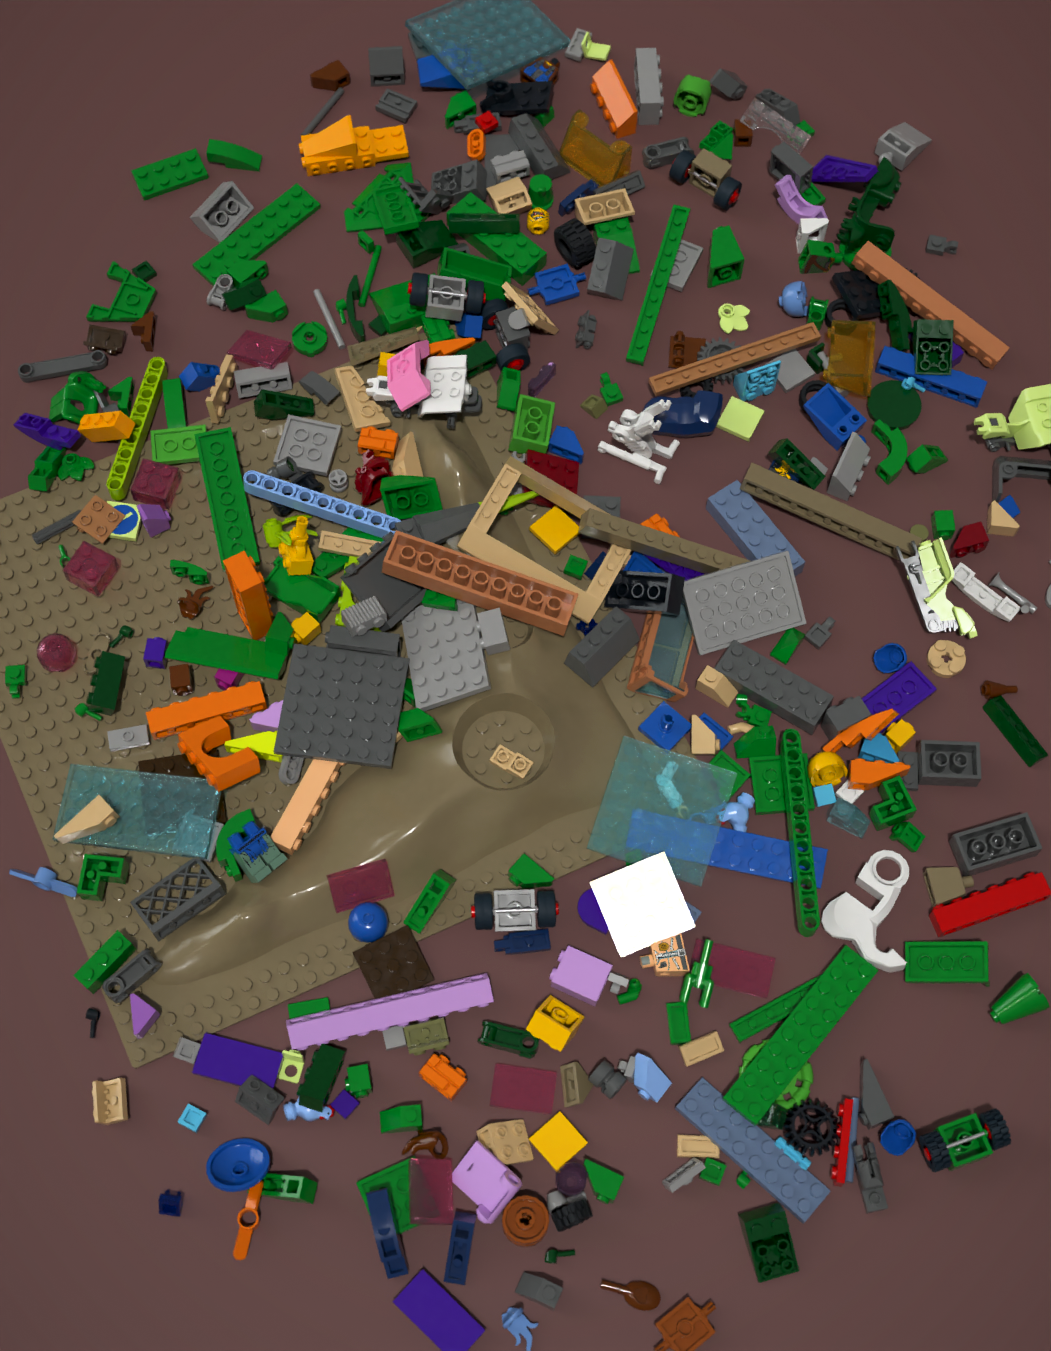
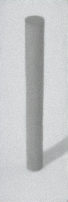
(329, 319)

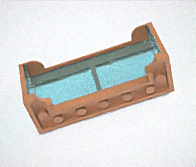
(662, 656)

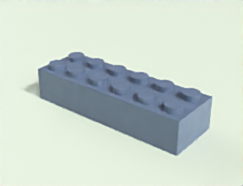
(749, 525)

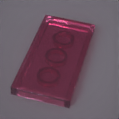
(737, 969)

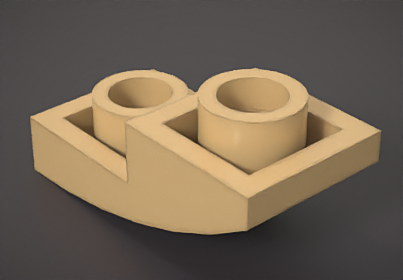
(511, 762)

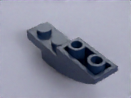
(386, 1233)

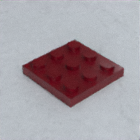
(557, 469)

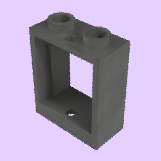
(788, 162)

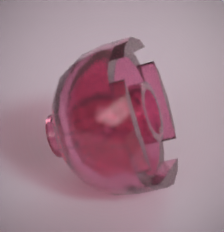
(56, 652)

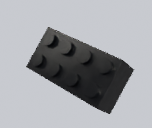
(646, 592)

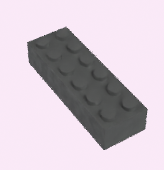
(774, 687)

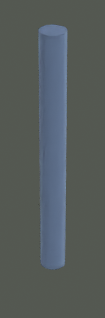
(852, 1142)

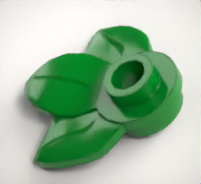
(74, 466)

